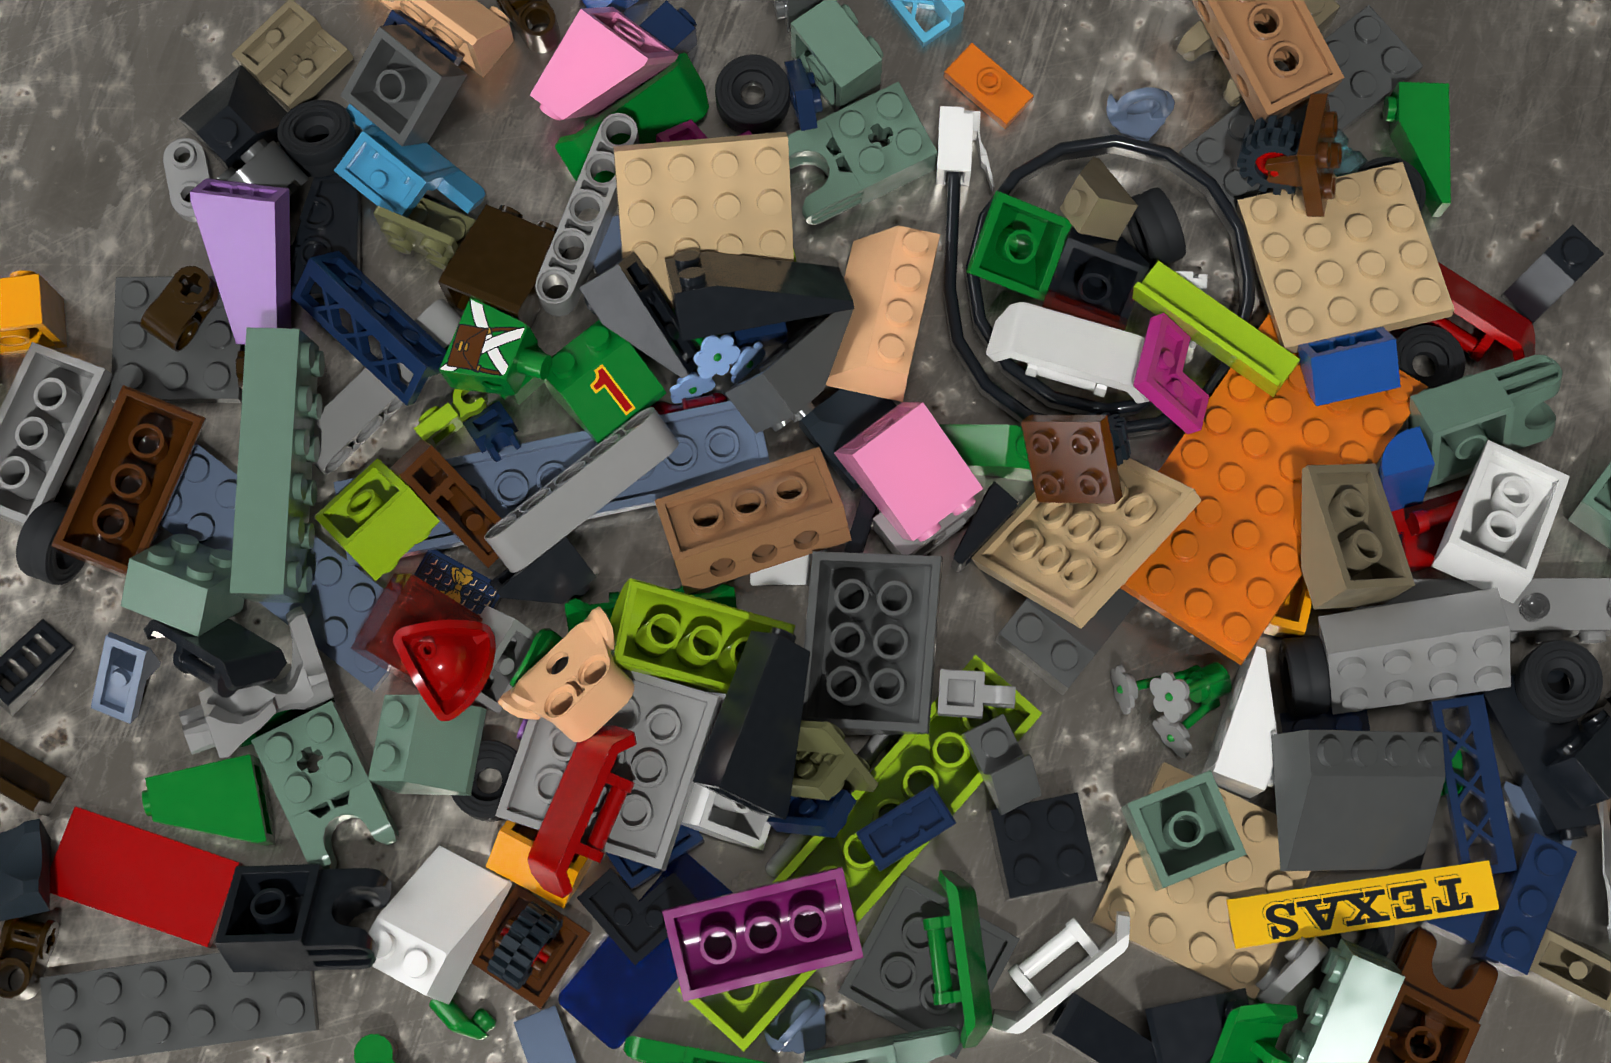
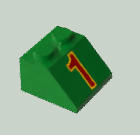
(601, 381)

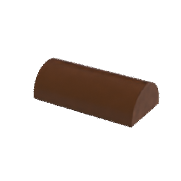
(128, 481)

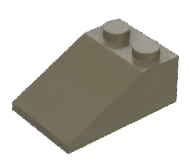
(1349, 538)

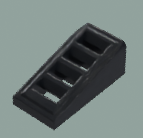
(991, 514)
(26, 688)

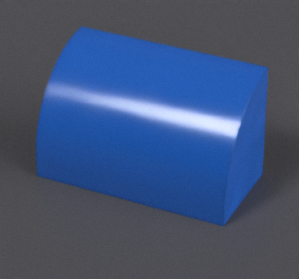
(1350, 365)
(1406, 469)

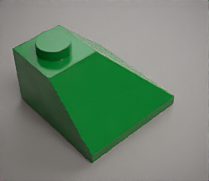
(1019, 246)

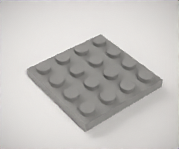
(671, 736)

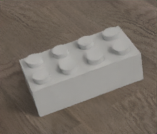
(1417, 650)

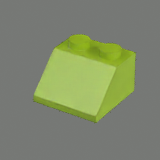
(377, 519)

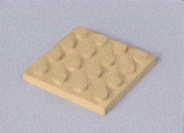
(704, 198)
(1350, 269)
(1083, 552)
(1191, 918)

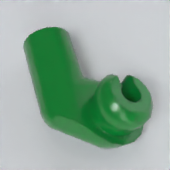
(461, 1023)

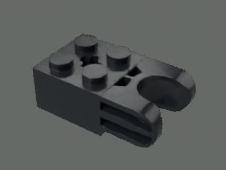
(300, 918)

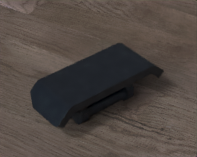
(235, 652)

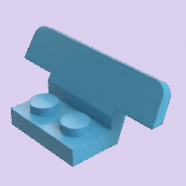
(401, 175)

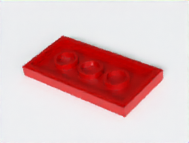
(142, 876)

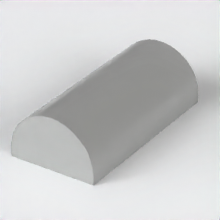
(44, 427)

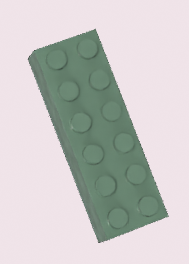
(276, 466)

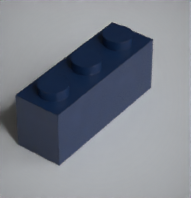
(1525, 905)

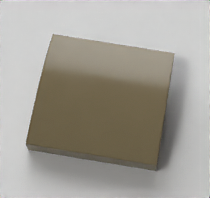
(292, 55)

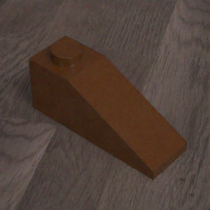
(448, 498)

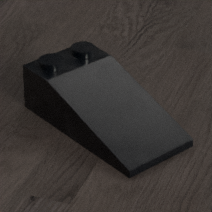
(739, 292)

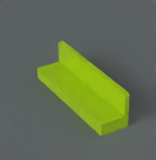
(1216, 328)

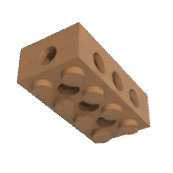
(1251, 54)
(753, 520)

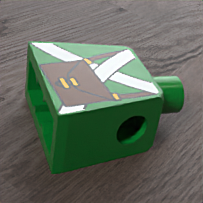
(492, 352)

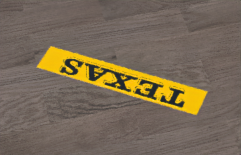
(1362, 904)

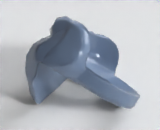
(1142, 118)
(800, 1025)

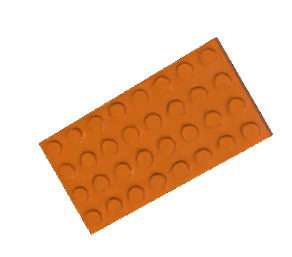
(1242, 544)

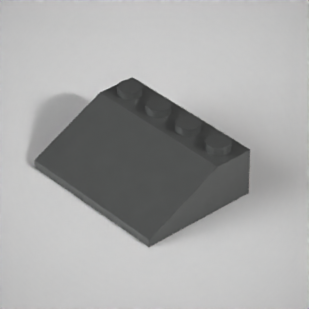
(872, 641)
(1356, 798)

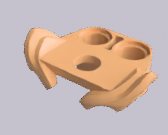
(581, 694)

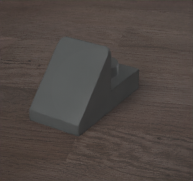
(1002, 764)

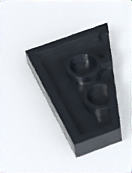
(327, 225)

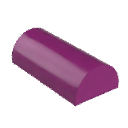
(762, 933)

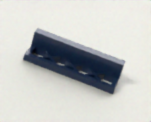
(372, 315)
(1483, 783)

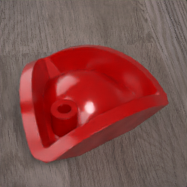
(447, 662)

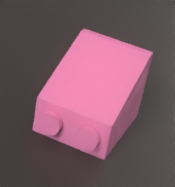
(598, 64)
(910, 471)

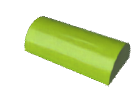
(682, 635)

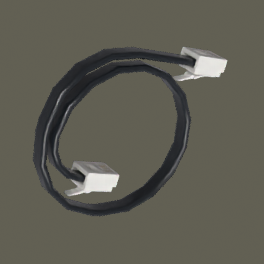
(954, 159)

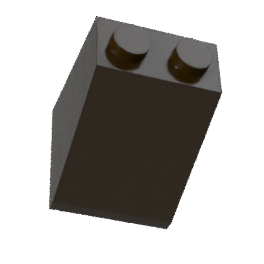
(499, 264)

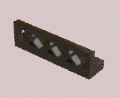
(29, 779)

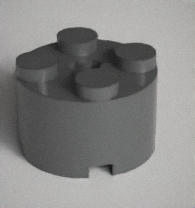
(267, 166)

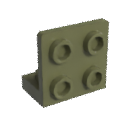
(427, 230)

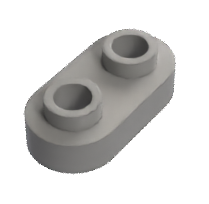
(185, 176)
(1302, 960)

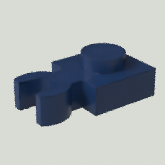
(493, 430)

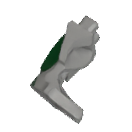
(260, 708)

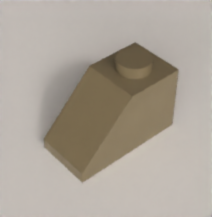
(1098, 203)
(1575, 967)

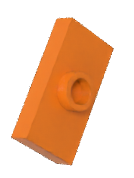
(988, 86)

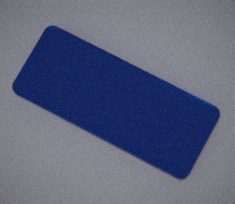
(616, 995)

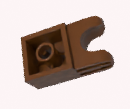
(1436, 1016)

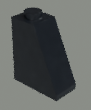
(1097, 1034)

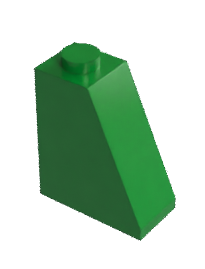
(213, 799)

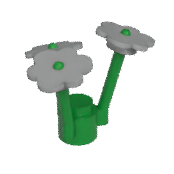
(1171, 697)

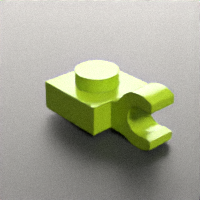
(441, 423)

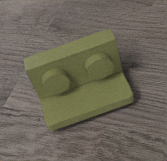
(827, 763)

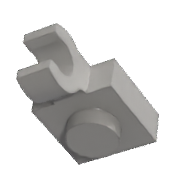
(964, 694)

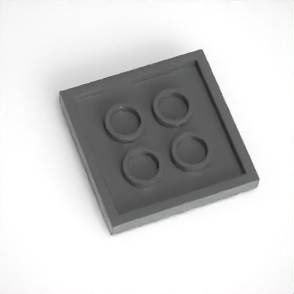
(140, 361)
(897, 967)

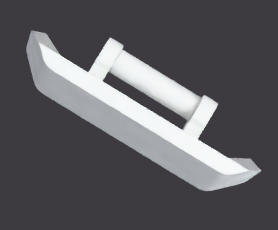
(1068, 349)
(1044, 1002)

